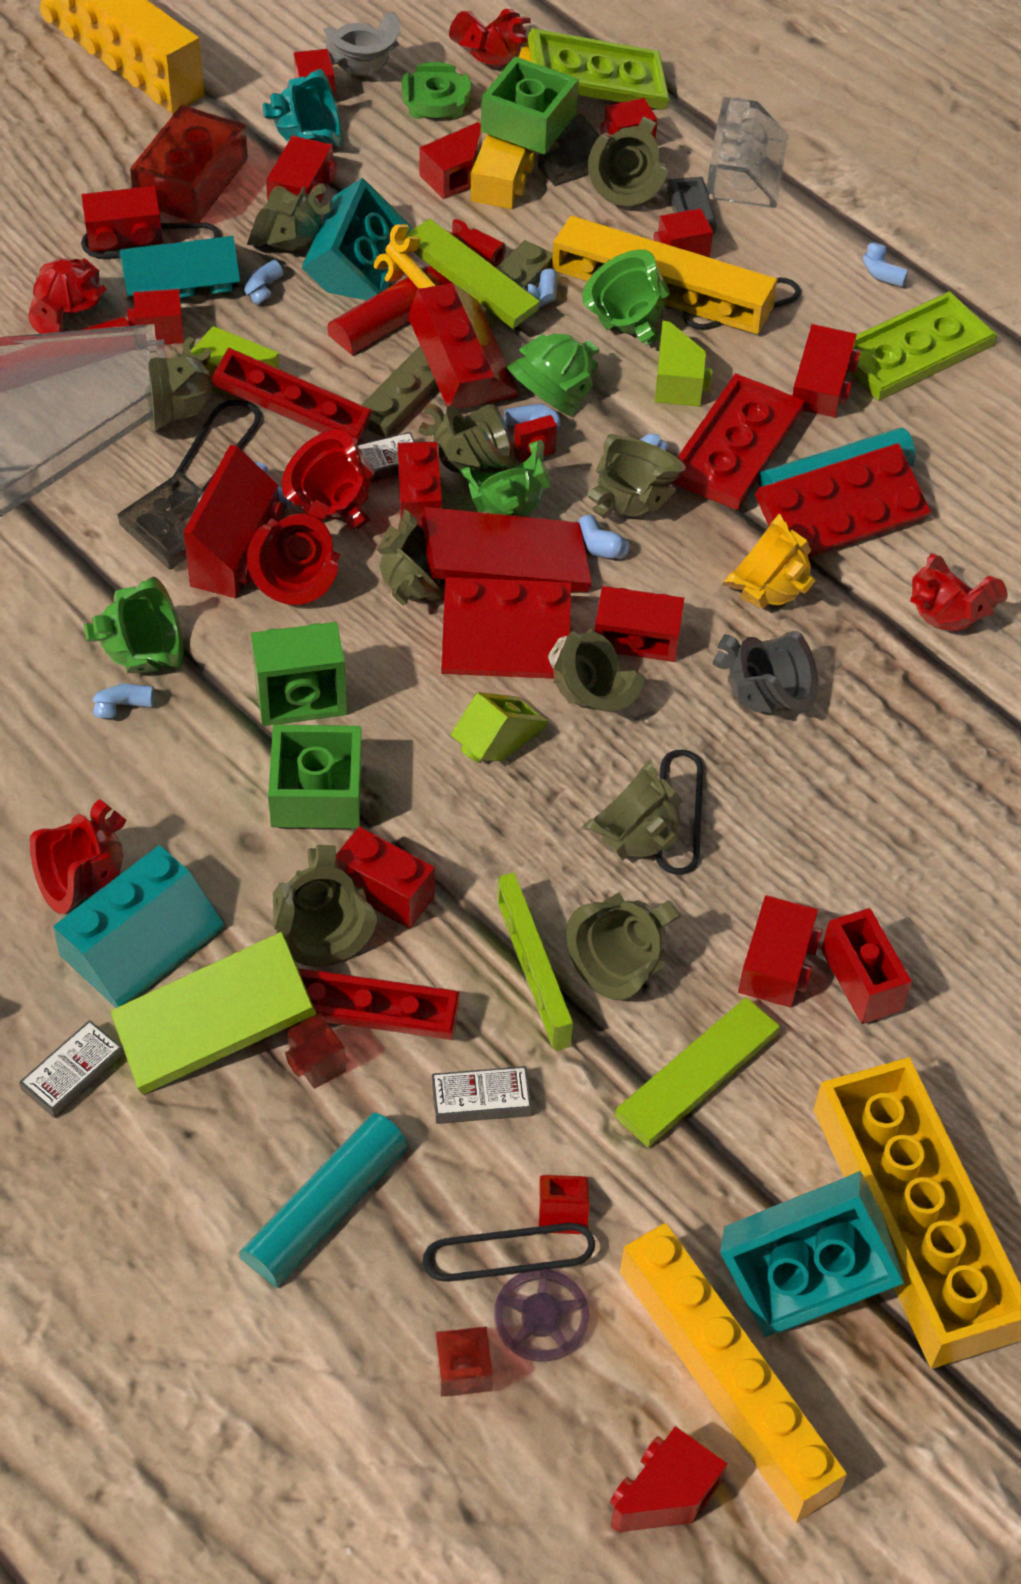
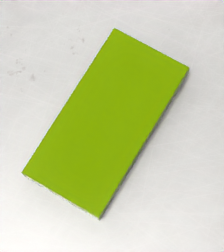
(603, 67)
(919, 345)
(212, 1013)

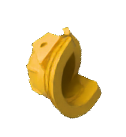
(774, 568)

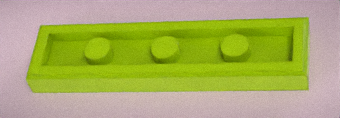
(473, 274)
(534, 962)
(696, 1072)

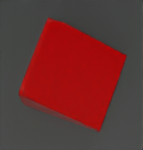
(563, 1201)

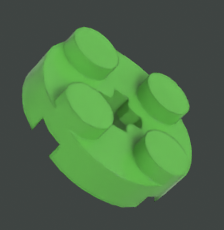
(448, 101)

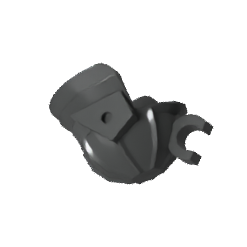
(770, 672)

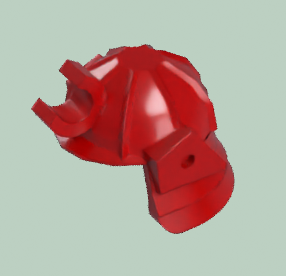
(494, 43)
(60, 288)
(333, 473)
(294, 557)
(948, 601)
(77, 857)

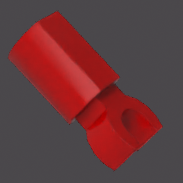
(481, 243)

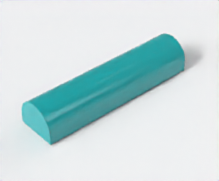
(839, 454)
(324, 1199)

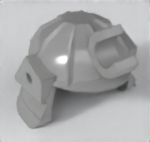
(361, 47)

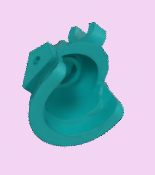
(306, 110)

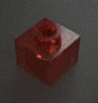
(315, 1051)
(463, 1347)

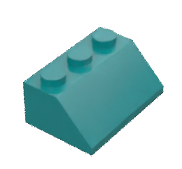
(350, 242)
(181, 267)
(137, 927)
(811, 1254)

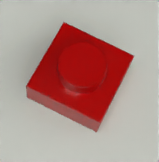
(534, 430)

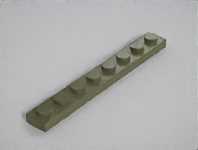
(413, 378)

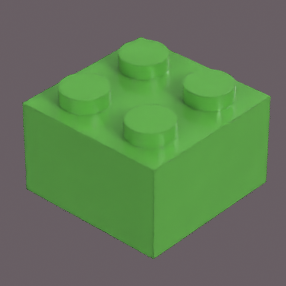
(529, 105)
(299, 673)
(315, 776)

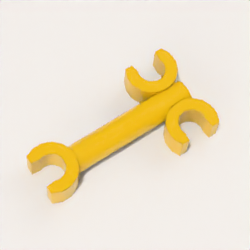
(399, 260)

